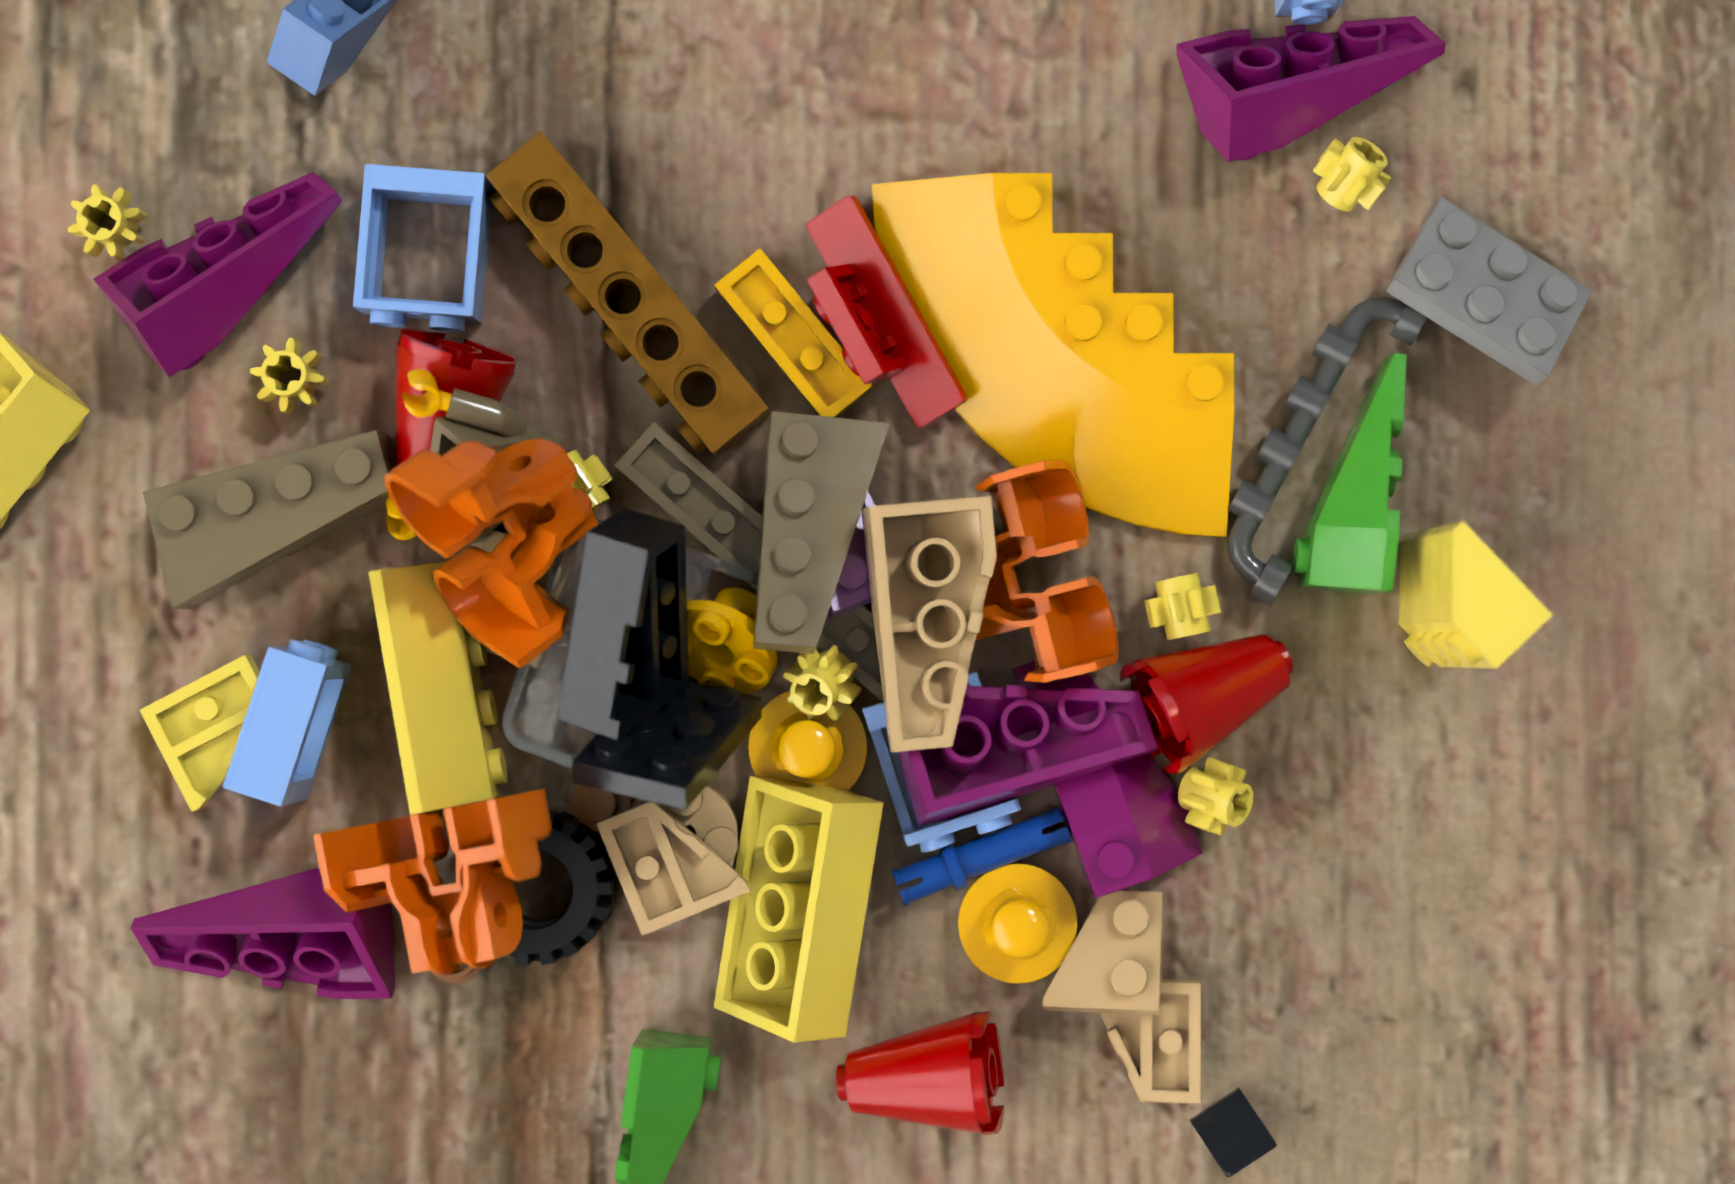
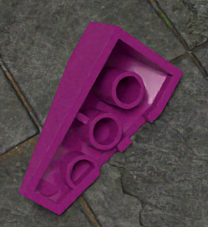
(1277, 89)
(198, 290)
(1023, 742)
(1121, 816)
(279, 934)

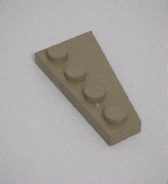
(810, 511)

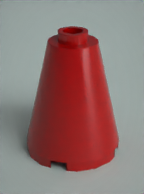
(454, 365)
(1207, 693)
(930, 1076)

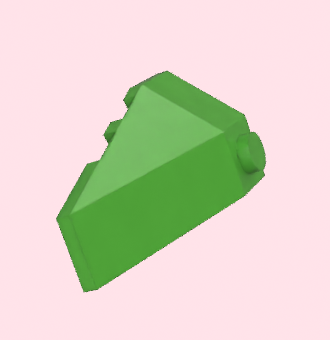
(1351, 531)
(662, 1101)

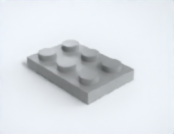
(1489, 291)

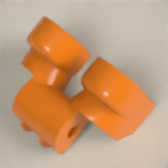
(473, 487)
(1069, 621)
(443, 922)

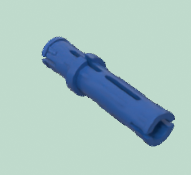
(980, 856)

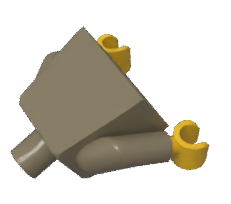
(466, 419)

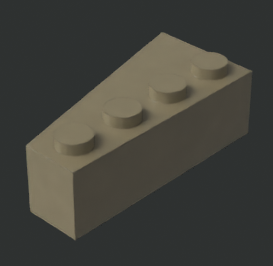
(250, 516)

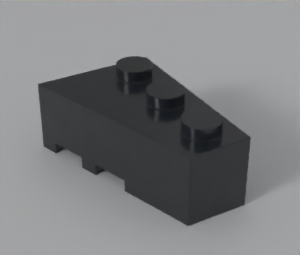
(627, 625)

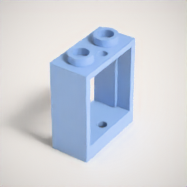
(430, 186)
(288, 723)

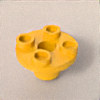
(723, 642)
(807, 750)
(1017, 923)

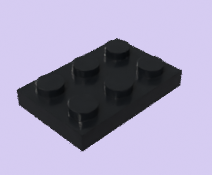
(674, 749)

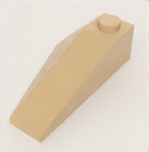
(927, 601)

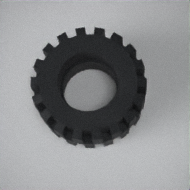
(591, 900)

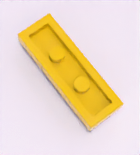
(791, 335)

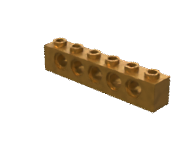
(542, 171)

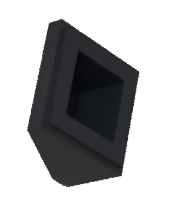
(1233, 1132)

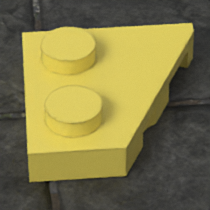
(201, 727)

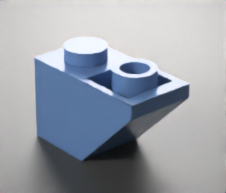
(323, 38)

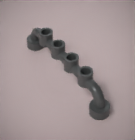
(1282, 448)

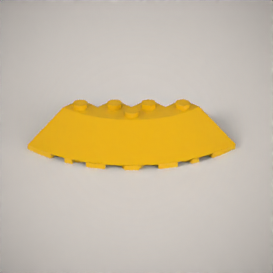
(1057, 356)

